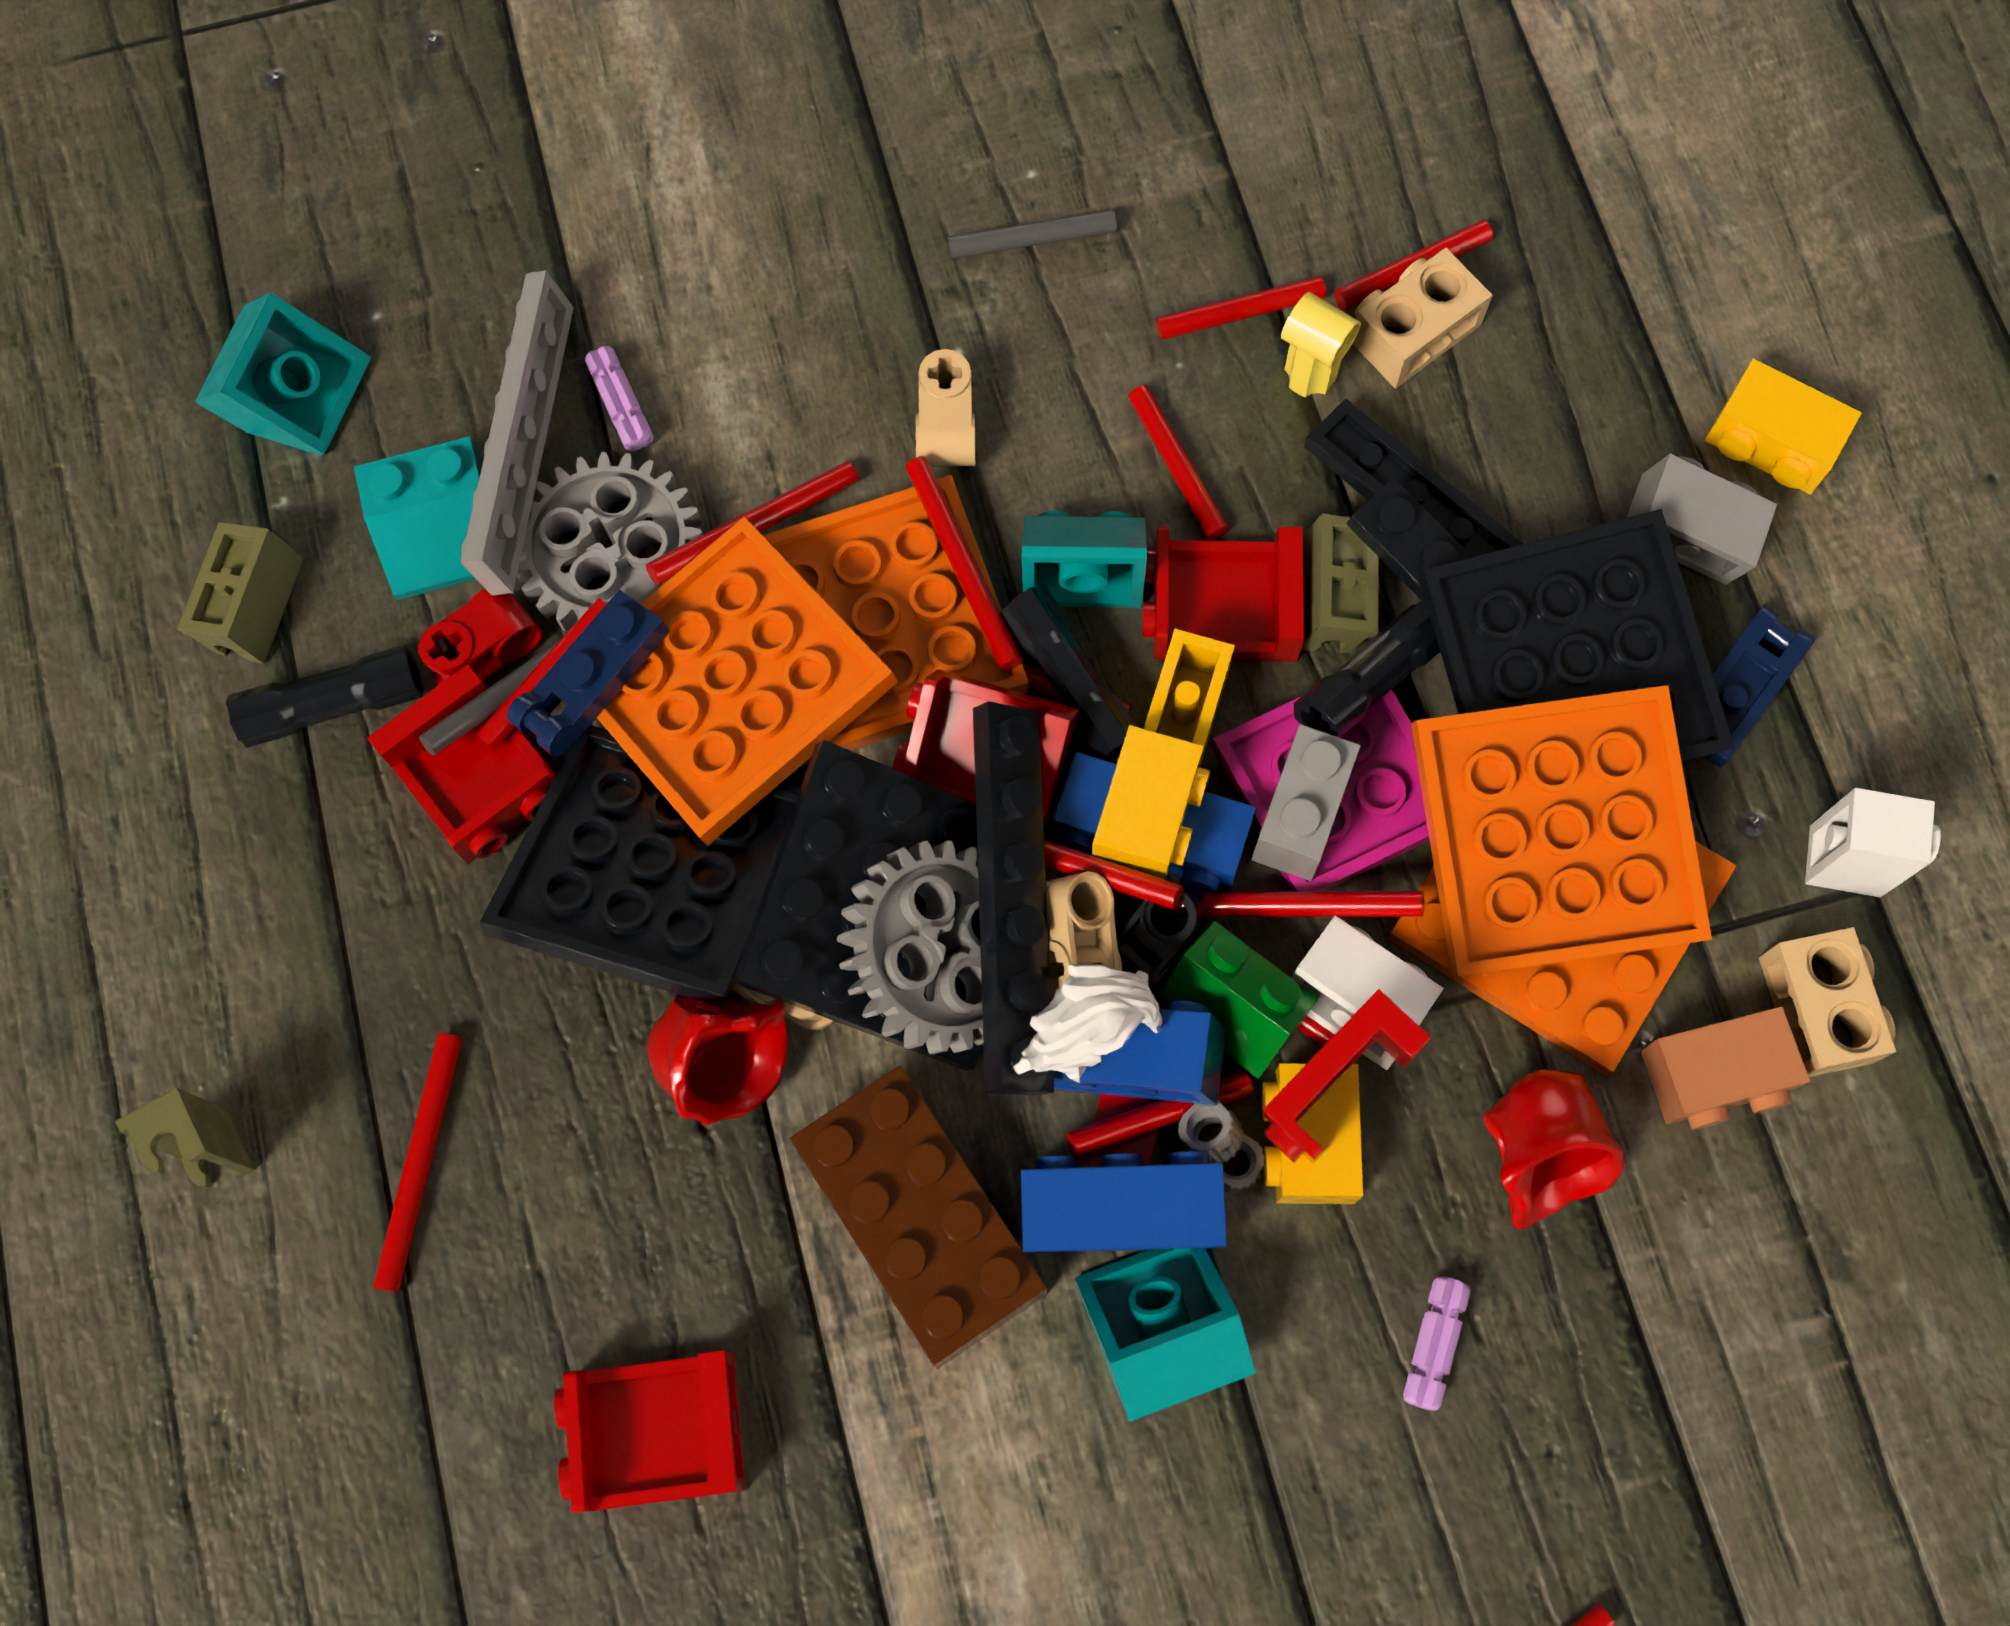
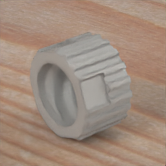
(1224, 1144)
(1256, 1165)

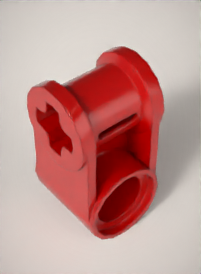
(482, 633)

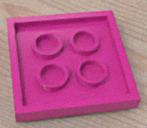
(1380, 806)

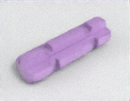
(619, 399)
(1436, 1343)

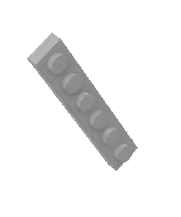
(517, 435)

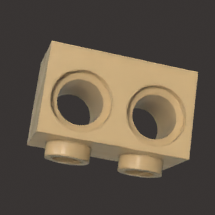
(1427, 324)
(1814, 1004)

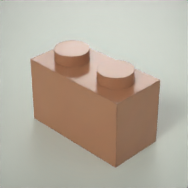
(1725, 1067)

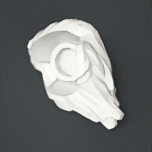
(1088, 1019)

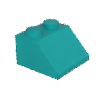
(283, 376)
(421, 514)
(1086, 558)
(1165, 1328)

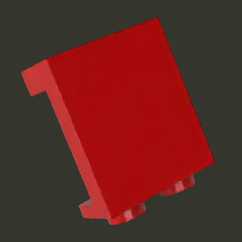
(1228, 593)
(943, 734)
(467, 787)
(1375, 1021)
(650, 1432)

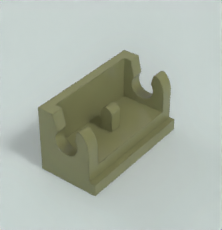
(1338, 585)
(241, 591)
(188, 1130)

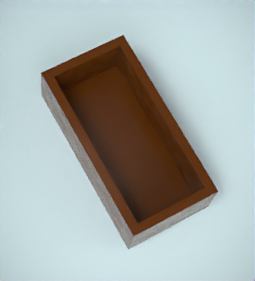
(919, 1217)

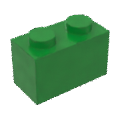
(1244, 993)

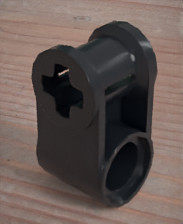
(1153, 948)

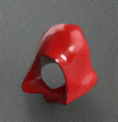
(718, 1058)
(1551, 1144)

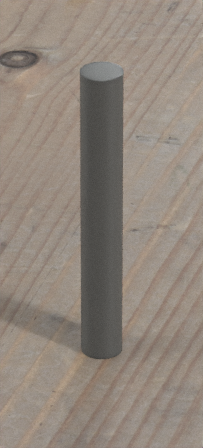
(1032, 234)
(478, 709)

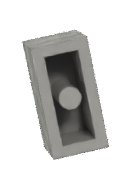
(1710, 520)
(1305, 802)

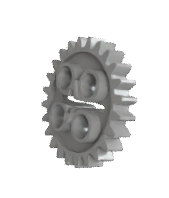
(581, 506)
(933, 945)

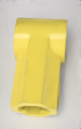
(1318, 342)

